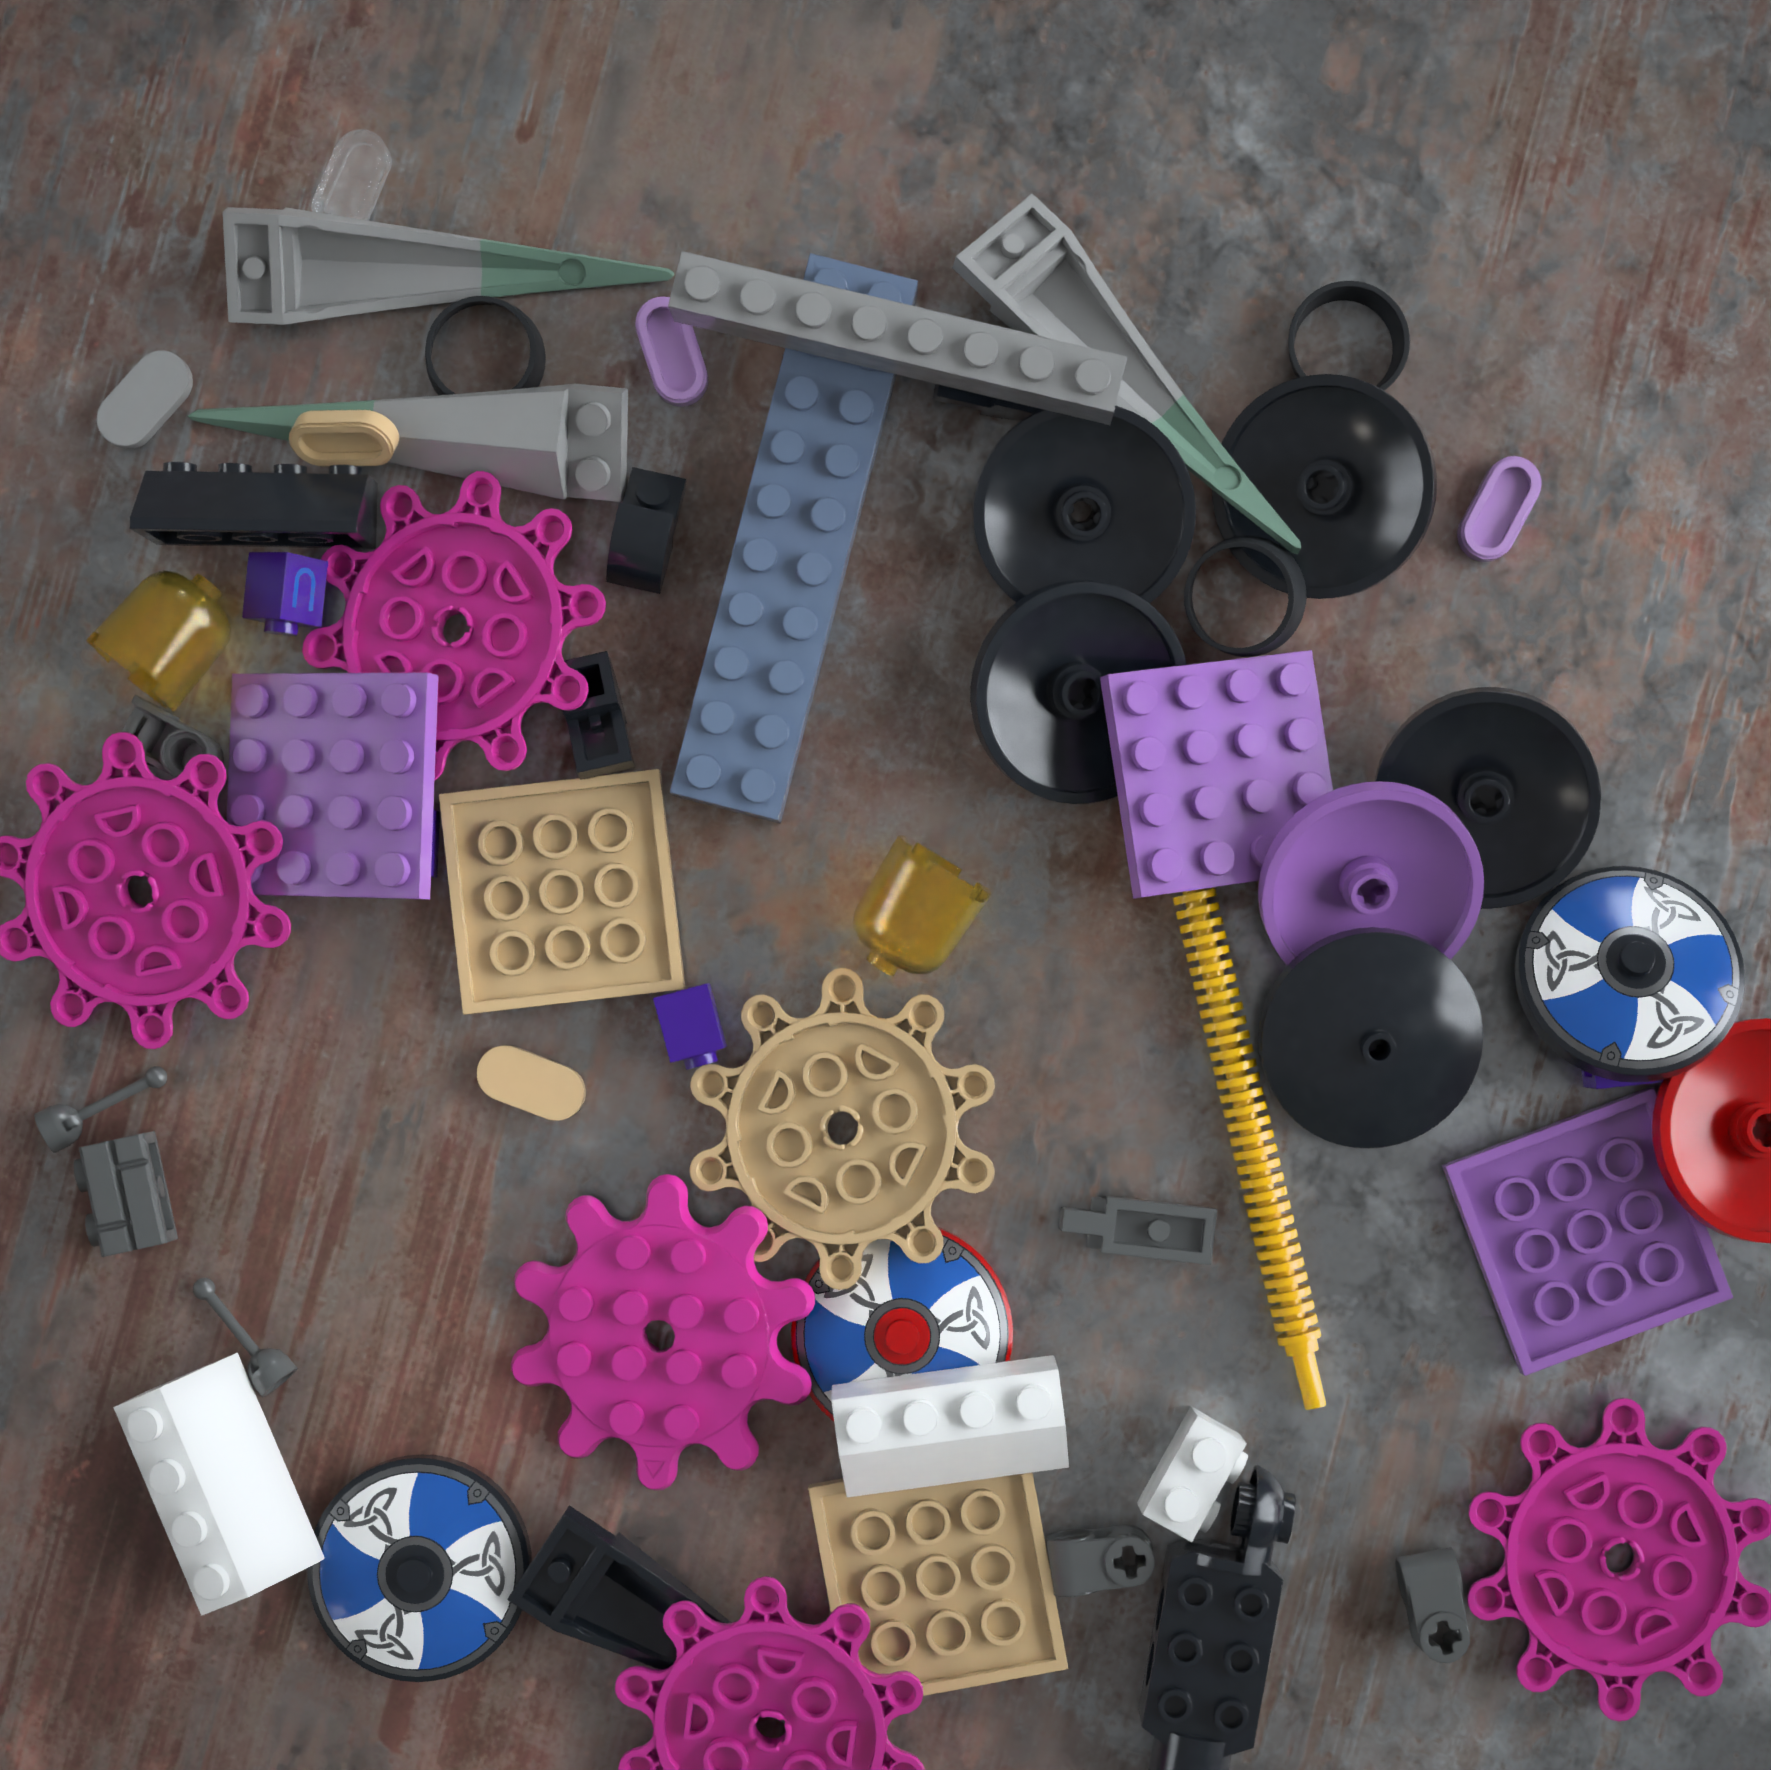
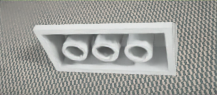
(950, 1426)
(219, 1483)

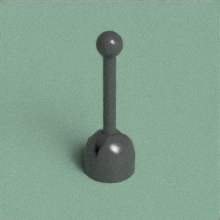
(63, 1124)
(267, 1366)

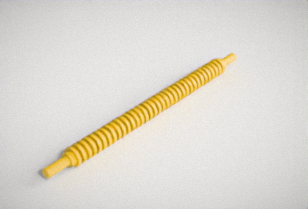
(1299, 1339)

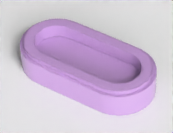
(671, 354)
(1499, 509)

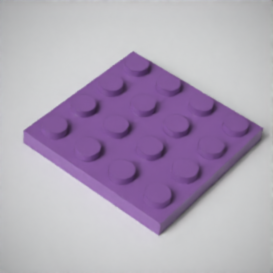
(1212, 765)
(341, 776)
(1583, 1234)

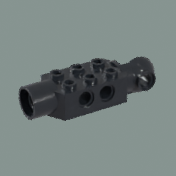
(1216, 1634)

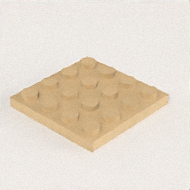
(561, 891)
(946, 1578)

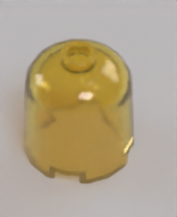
(165, 635)
(915, 910)

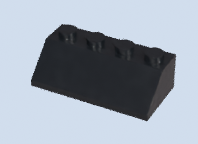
(256, 507)

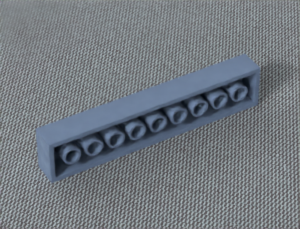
(787, 569)

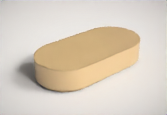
(344, 438)
(531, 1082)

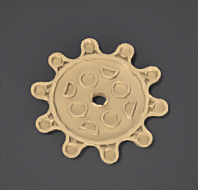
(904, 1139)

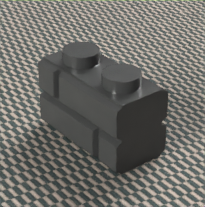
(125, 1194)

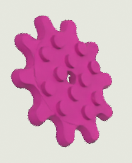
(473, 568)
(80, 900)
(721, 1322)
(1681, 1571)
(773, 1668)

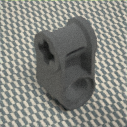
(165, 736)
(1092, 1560)
(1432, 1594)

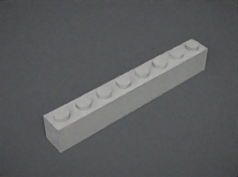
(896, 338)

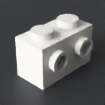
(1192, 1475)

